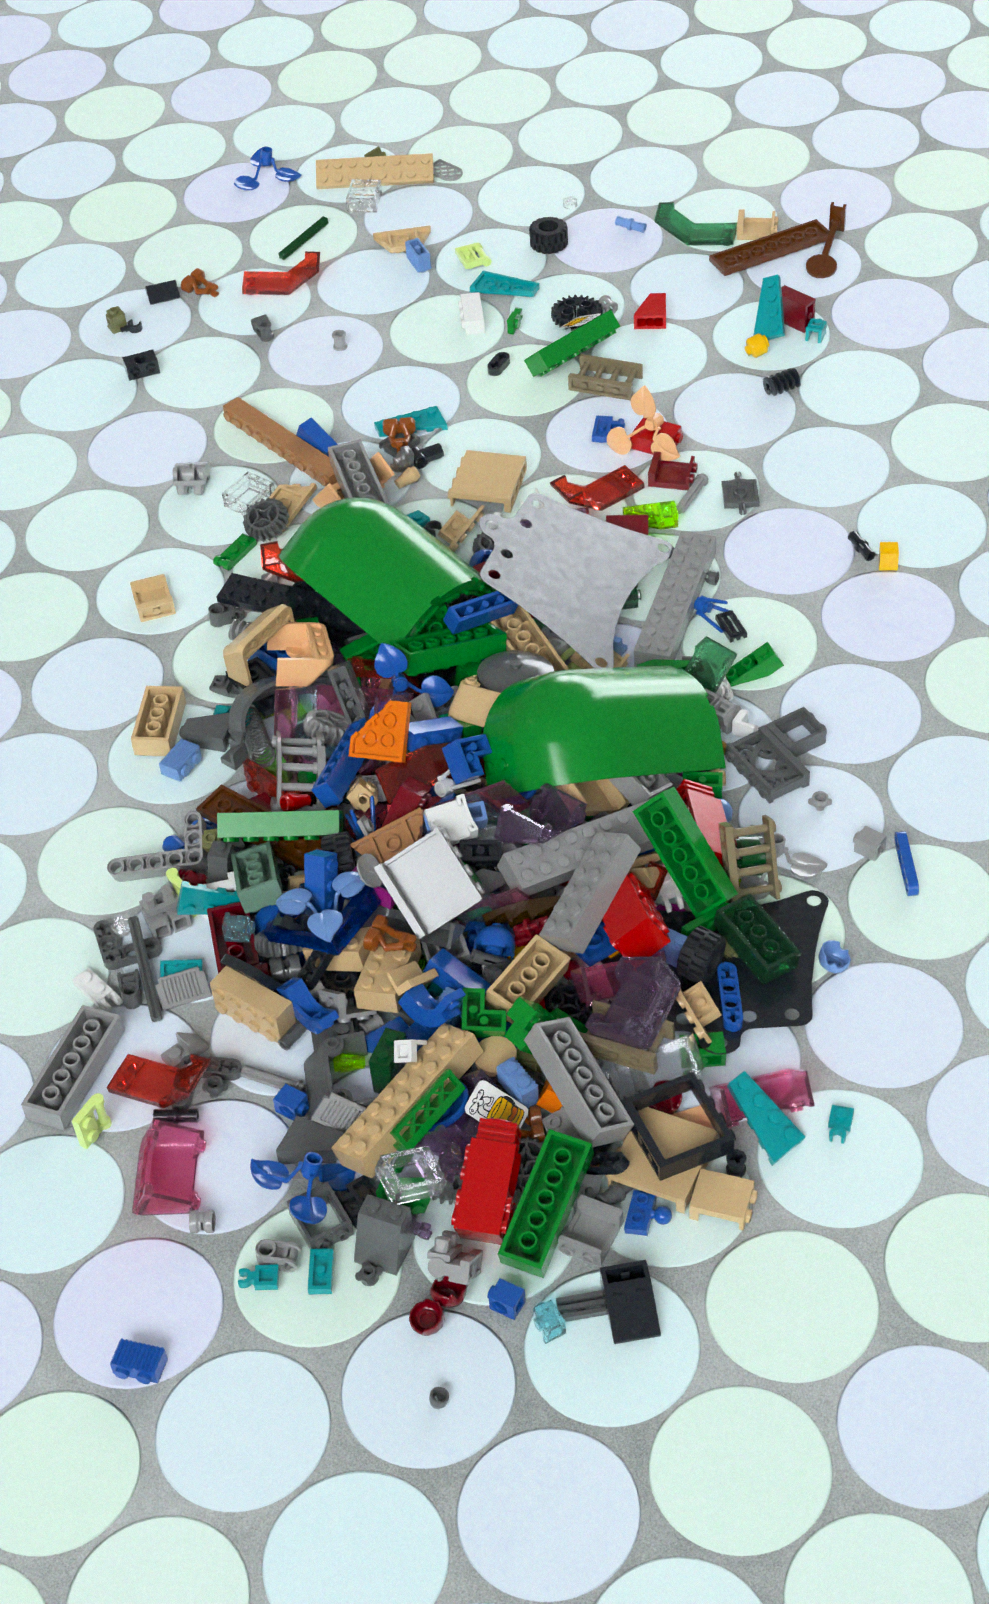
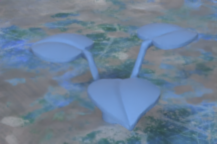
(328, 921)

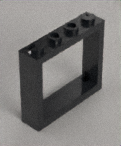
(692, 1158)

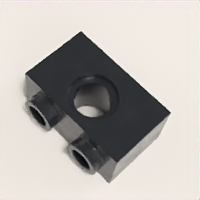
(141, 365)
(481, 852)

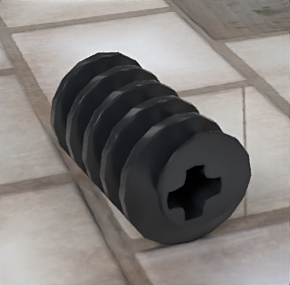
(781, 381)

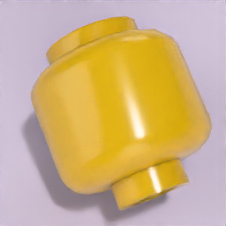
(756, 345)

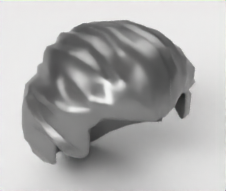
(403, 459)

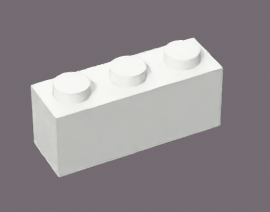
(471, 313)

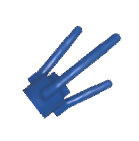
(704, 605)
(355, 828)

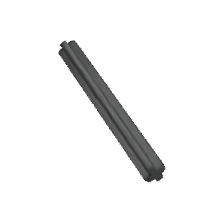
(145, 969)

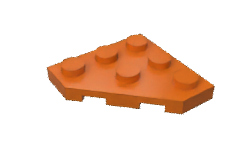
(384, 734)

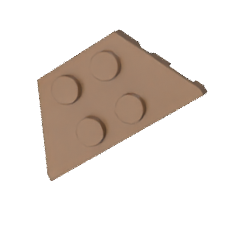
(392, 837)

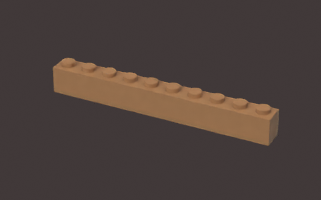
(280, 440)

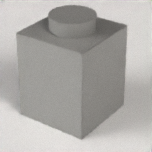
(869, 843)

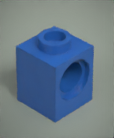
(291, 1102)
(506, 1298)

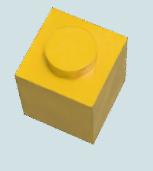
(888, 556)

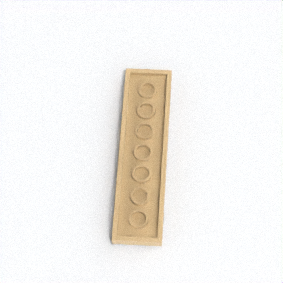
(388, 169)

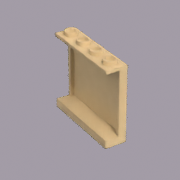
(488, 478)
(598, 796)
(672, 1137)

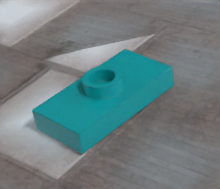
(170, 967)

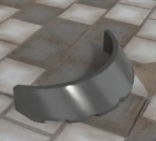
(249, 695)
(443, 936)

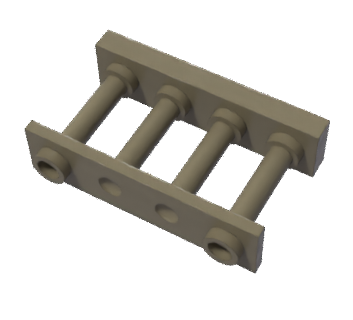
(601, 386)
(731, 854)
(622, 1054)

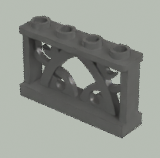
(760, 779)

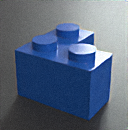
(464, 757)

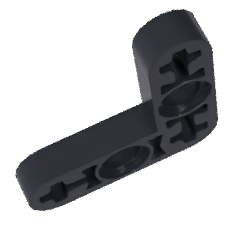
(250, 972)
(314, 977)
(607, 1162)

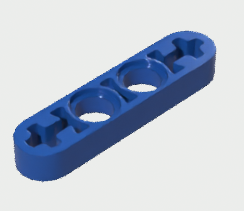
(906, 863)
(729, 996)

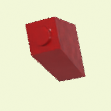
(651, 312)

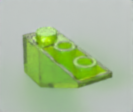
(660, 515)

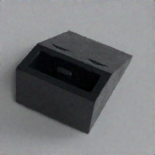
(629, 1301)

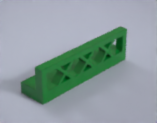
(431, 1112)

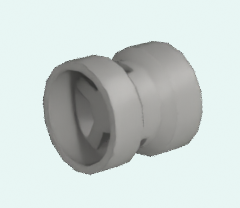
(202, 1221)

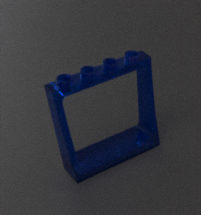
(354, 917)

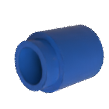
(173, 843)

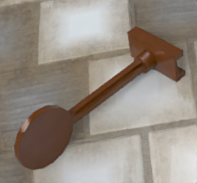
(822, 264)

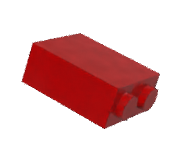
(643, 440)

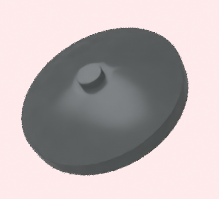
(508, 667)

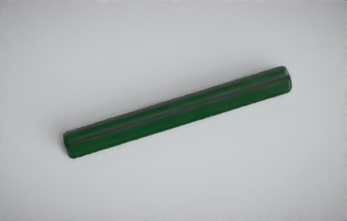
(304, 237)

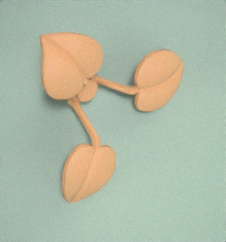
(644, 404)

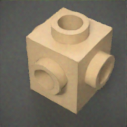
(360, 794)

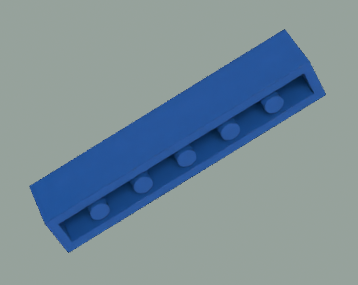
(339, 770)

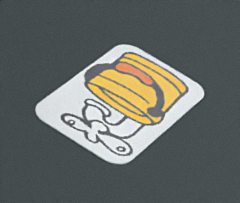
(580, 320)
(493, 1103)

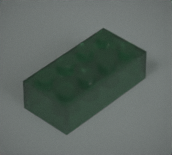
(756, 939)

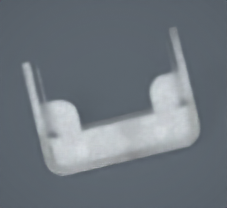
(673, 1059)

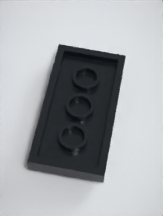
(258, 671)

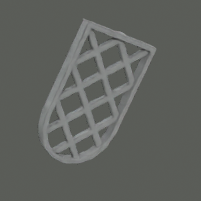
(451, 166)

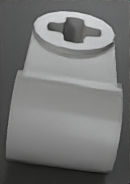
(279, 1254)

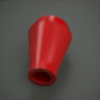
(294, 801)

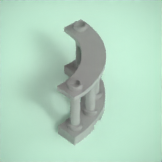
(315, 749)

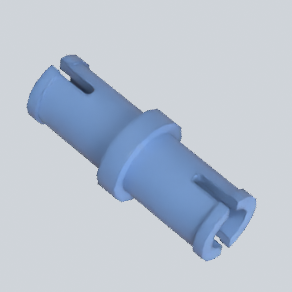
(630, 224)

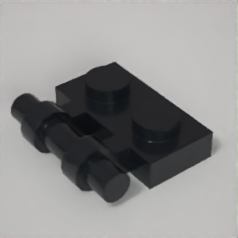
(357, 1192)

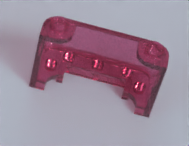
(167, 1170)

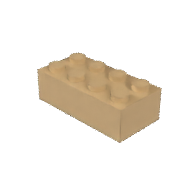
(158, 720)
(528, 976)
(373, 986)
(252, 1004)

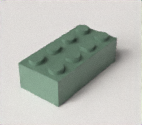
(257, 877)

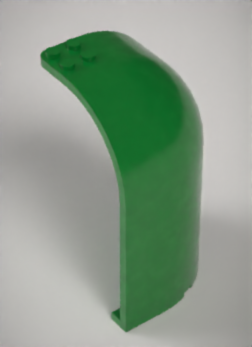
(378, 566)
(601, 727)

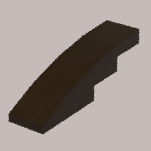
(517, 912)

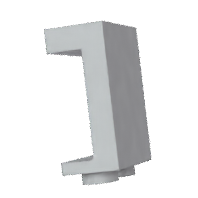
(591, 1231)

